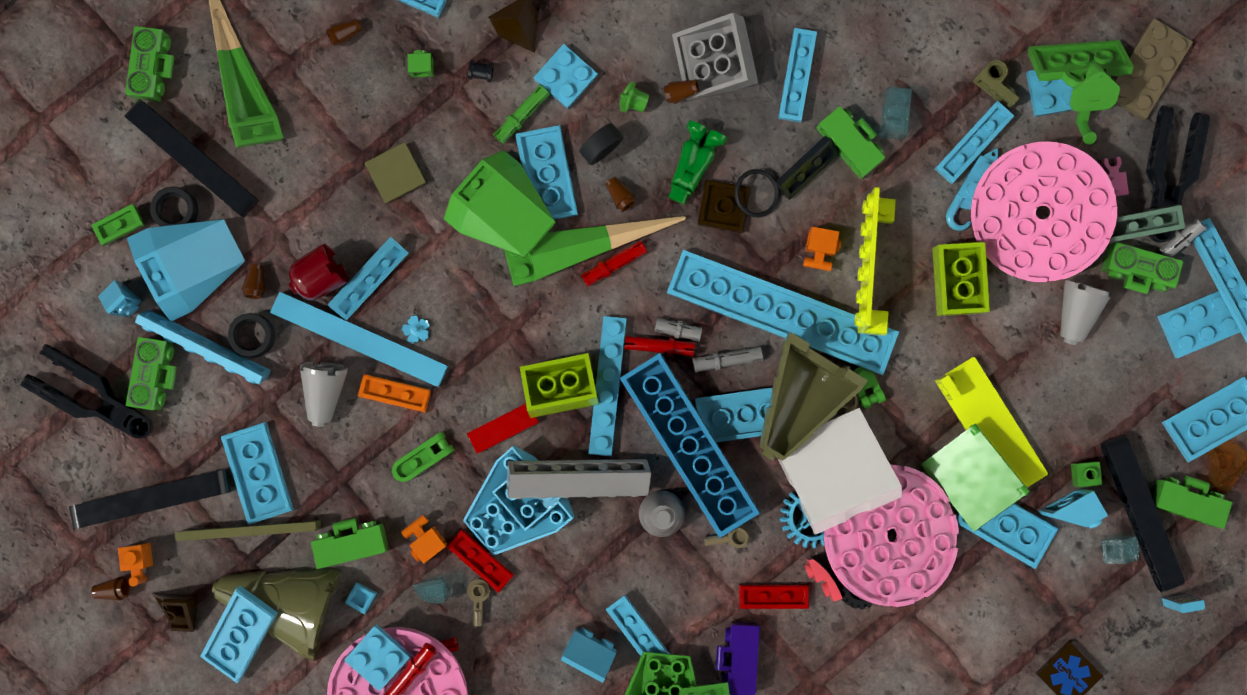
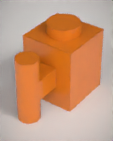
(821, 243)
(427, 543)
(135, 559)

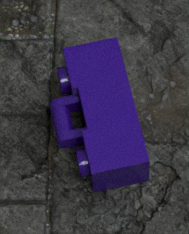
(743, 645)

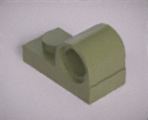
(993, 86)

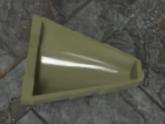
(803, 397)
(296, 596)

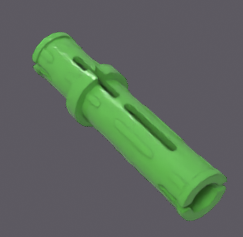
(518, 117)

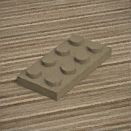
(1154, 63)

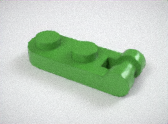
(421, 458)

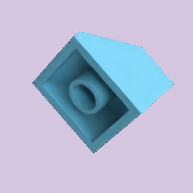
(1077, 508)
(589, 653)

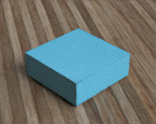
(360, 598)

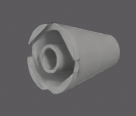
(1081, 310)
(321, 390)
(661, 513)

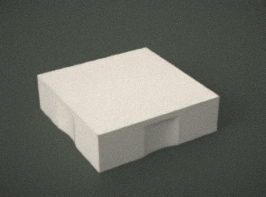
(841, 472)

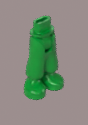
(694, 160)

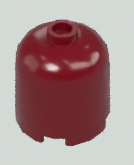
(316, 274)

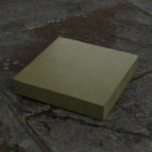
(395, 173)

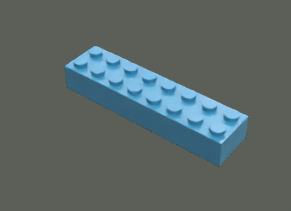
(690, 445)

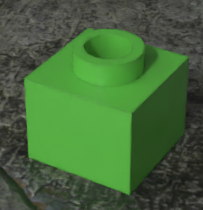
(420, 64)
(1079, 474)

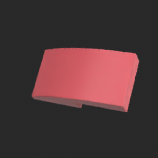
(818, 573)

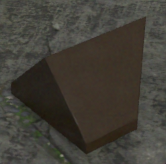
(517, 23)
(179, 610)

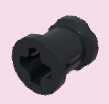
(480, 70)

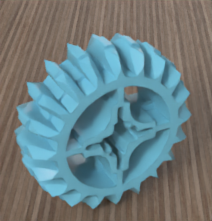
(795, 529)

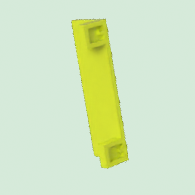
(881, 211)
(978, 402)

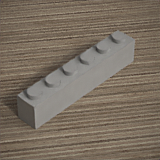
(578, 478)

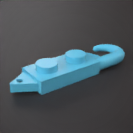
(966, 192)

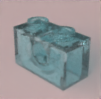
(895, 113)

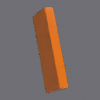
(394, 393)

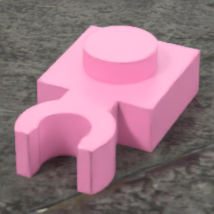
(1117, 179)

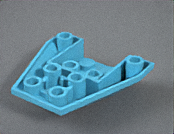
(185, 262)
(512, 522)

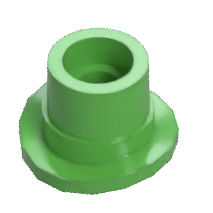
(633, 99)

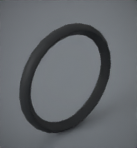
(737, 197)

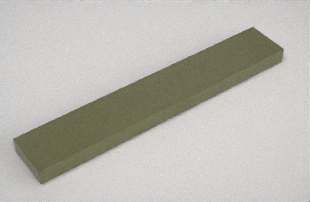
(247, 530)

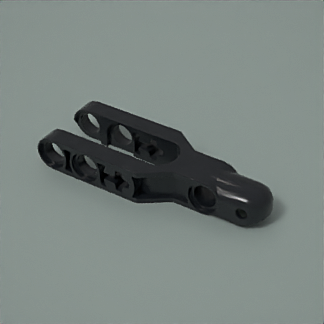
(1190, 166)
(113, 409)

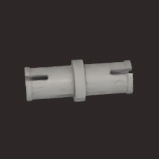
(1194, 229)
(678, 329)

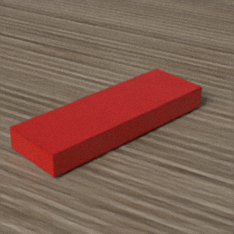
(501, 428)
(480, 560)
(774, 596)

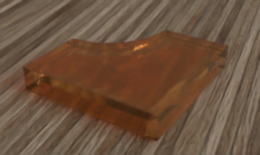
(1226, 465)

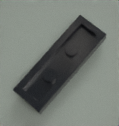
(807, 167)

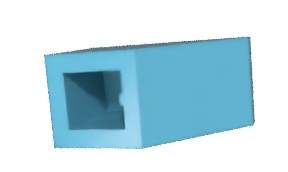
(119, 300)

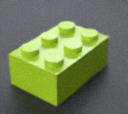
(960, 279)
(559, 385)

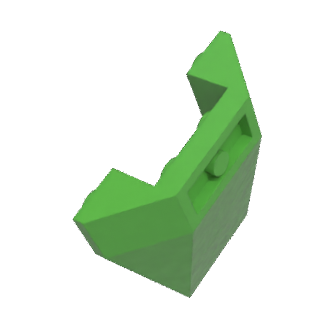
(500, 206)
(661, 674)

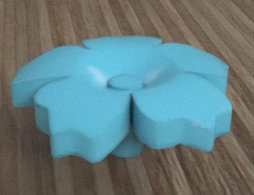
(416, 329)

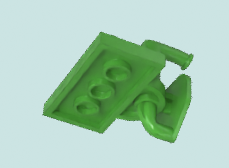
(1088, 71)

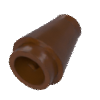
(343, 31)
(680, 90)
(620, 194)
(254, 282)
(111, 590)

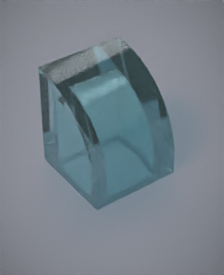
(1120, 550)
(432, 590)

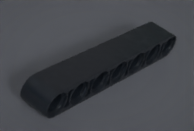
(191, 158)
(149, 499)
(1142, 513)

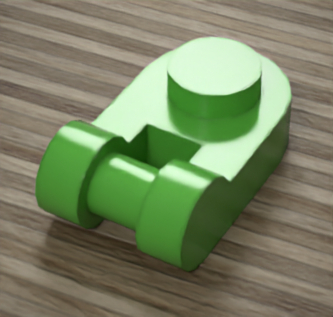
(872, 382)

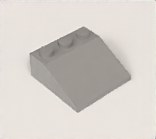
(716, 56)

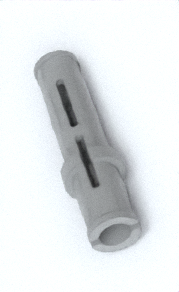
(722, 360)

